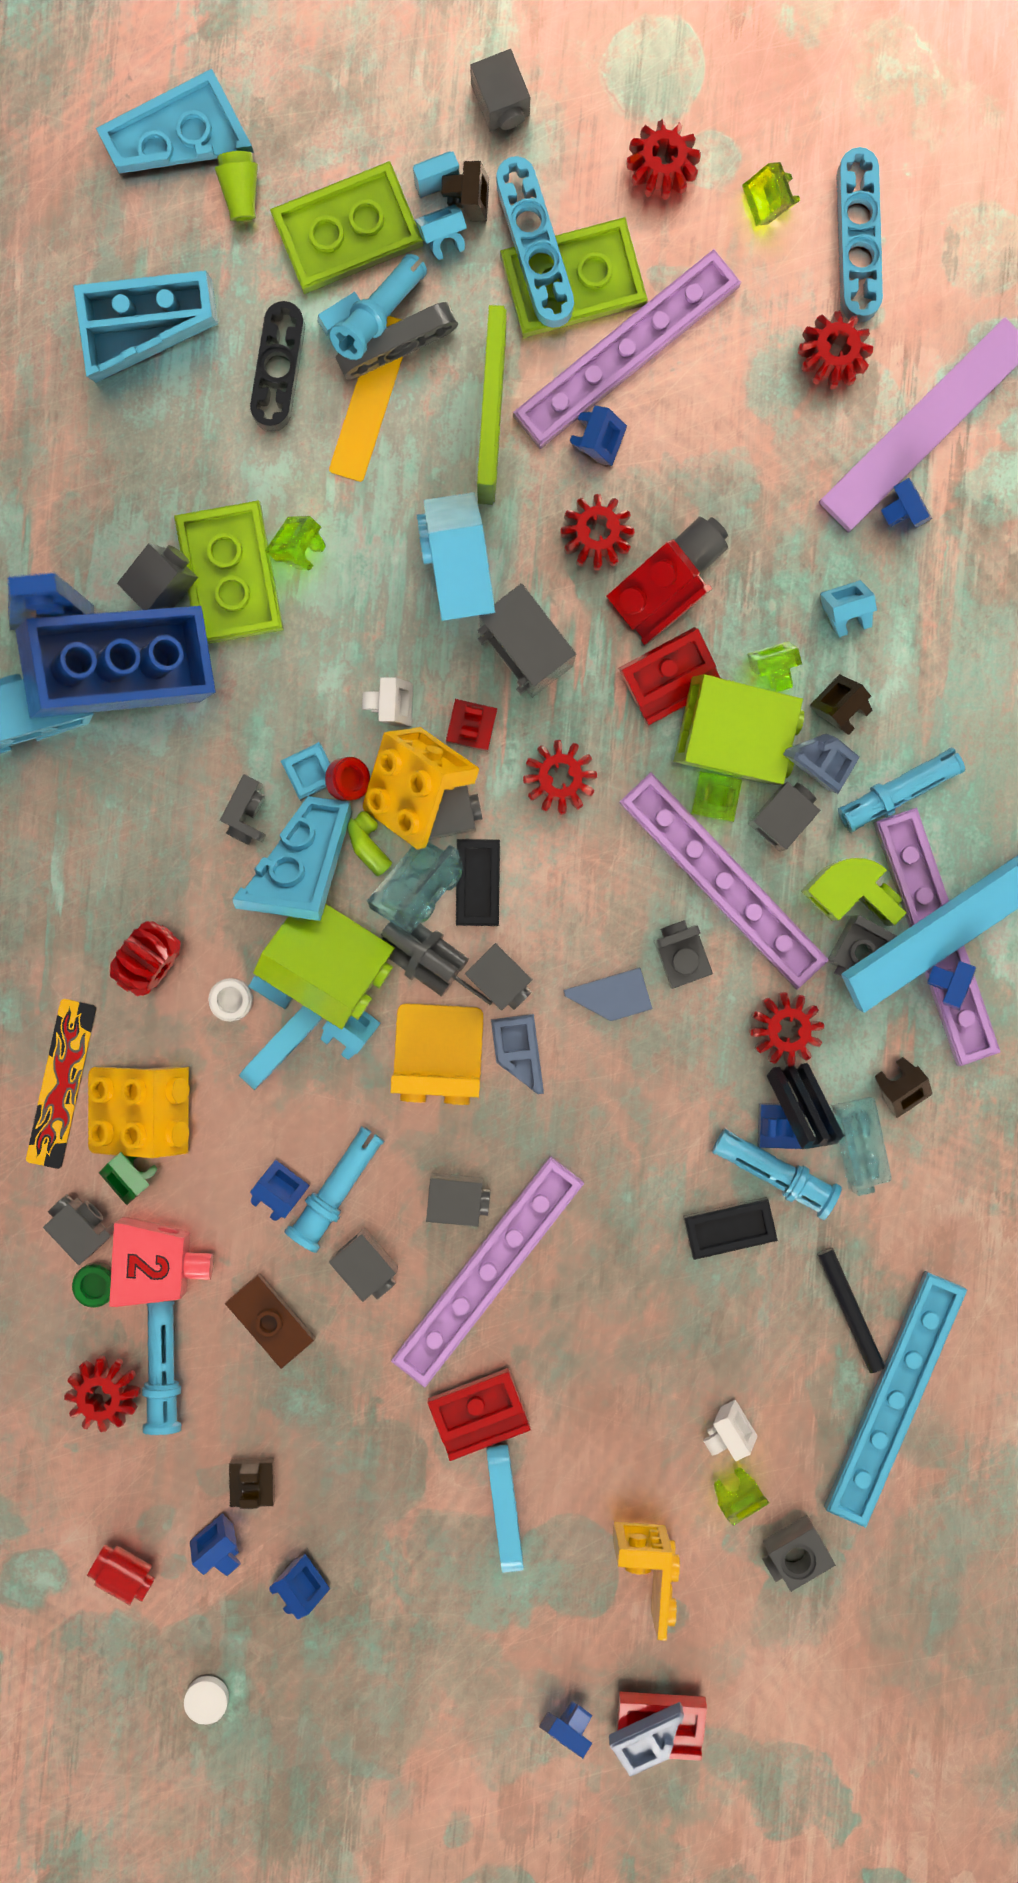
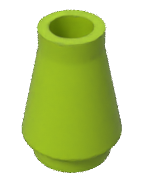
(238, 183)

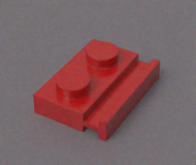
(659, 591)
(664, 674)
(479, 1414)
(690, 1733)

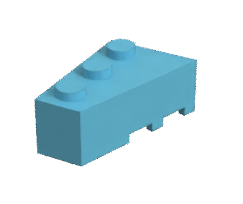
(140, 317)
(456, 546)
(15, 720)

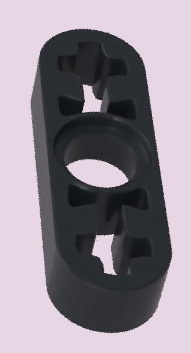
(294, 337)

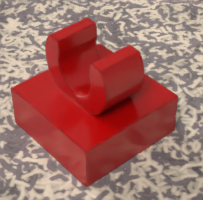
(471, 725)

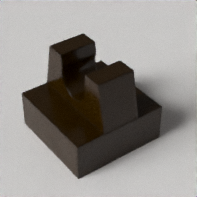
(468, 190)
(841, 702)
(907, 1090)
(252, 1483)

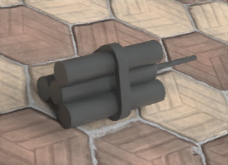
(427, 958)

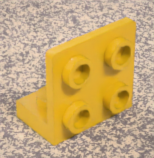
(411, 780)
(645, 1548)

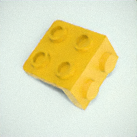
(437, 1053)
(138, 1111)

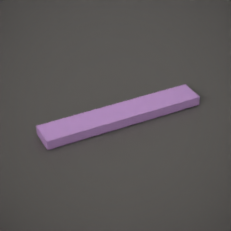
(627, 349)
(923, 427)
(723, 881)
(923, 893)
(487, 1271)

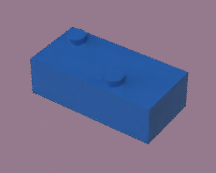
(114, 661)

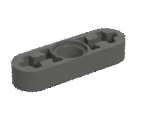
(401, 339)

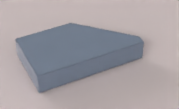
(824, 760)
(613, 995)
(518, 1049)
(647, 1740)

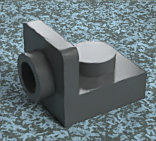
(243, 803)
(682, 954)

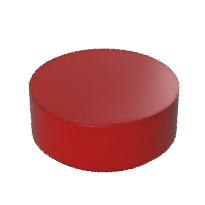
(347, 778)

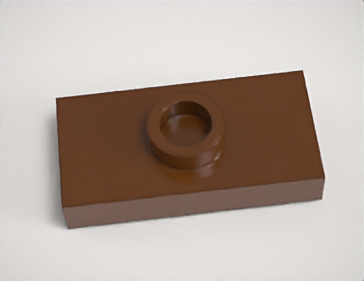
(270, 1320)

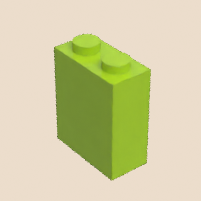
(738, 730)
(326, 964)

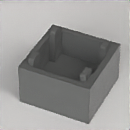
(526, 641)

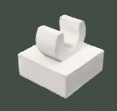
(391, 702)
(732, 1432)

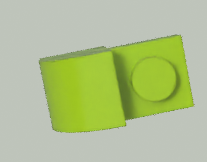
(850, 880)

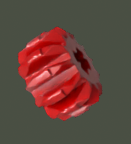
(677, 153)
(820, 341)
(614, 532)
(574, 773)
(145, 958)
(801, 1031)
(112, 1383)

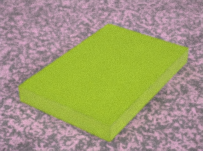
(347, 227)
(599, 270)
(232, 570)

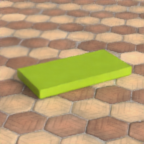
(491, 404)

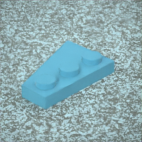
(175, 128)
(302, 865)

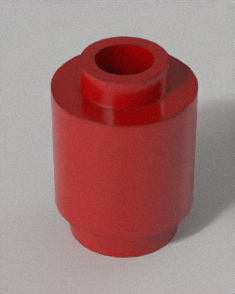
(121, 1574)

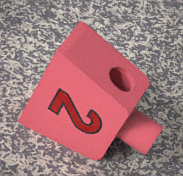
(153, 1263)

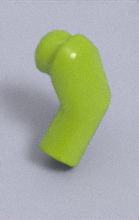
(363, 845)

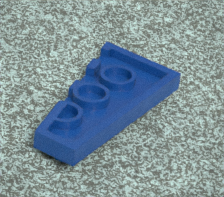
(43, 597)

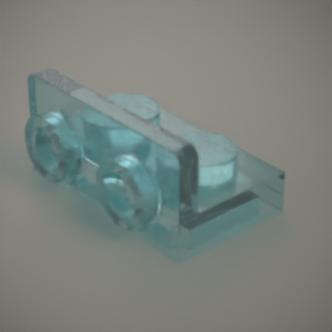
(416, 885)
(862, 1145)

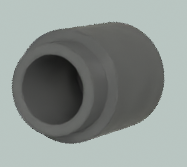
(703, 542)

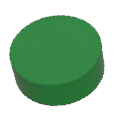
(92, 1284)

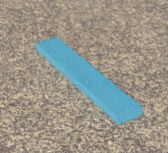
(934, 937)
(895, 1399)

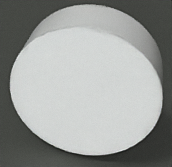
(230, 999)
(206, 1700)

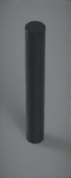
(851, 1310)

